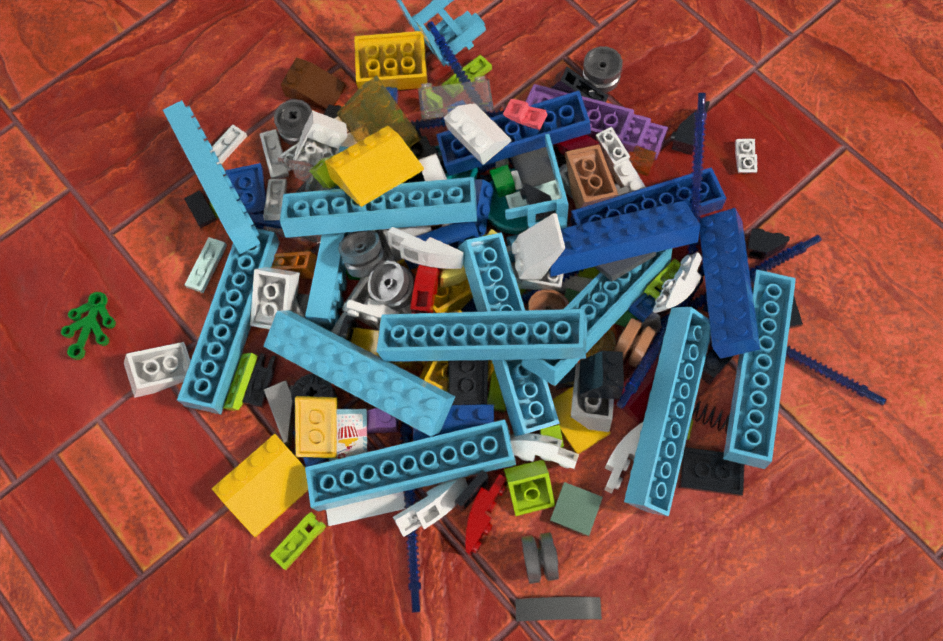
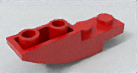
(424, 289)
(479, 522)

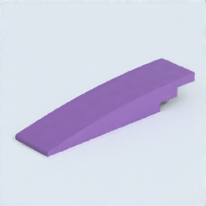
(629, 127)

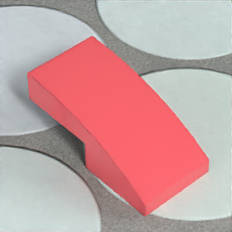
(524, 114)

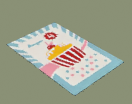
(351, 432)

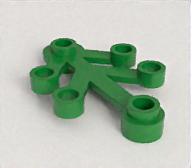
(88, 323)

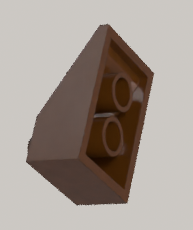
(311, 85)

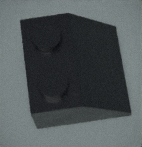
(602, 375)

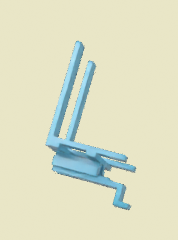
(457, 32)
(559, 205)

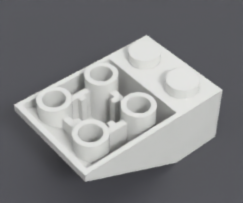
(320, 138)

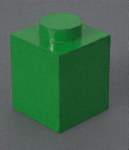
(502, 181)

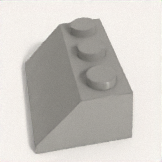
(591, 412)

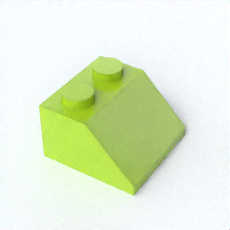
(529, 487)

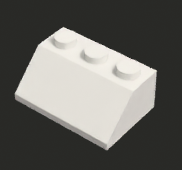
(476, 131)

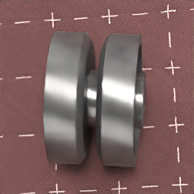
(603, 68)
(291, 119)
(361, 252)
(391, 284)
(541, 557)

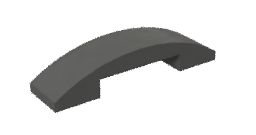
(558, 608)

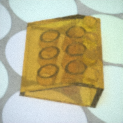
(374, 109)

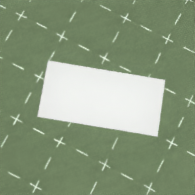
(365, 509)

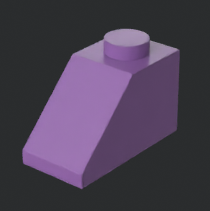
(381, 422)

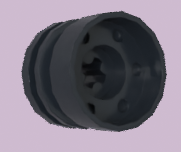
(313, 384)

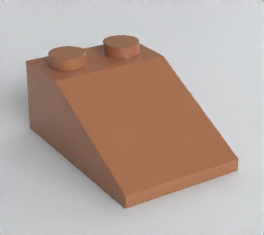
(589, 176)

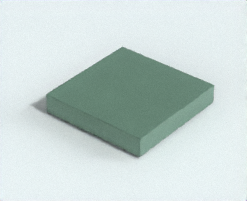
(576, 509)

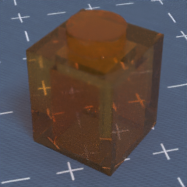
(642, 159)

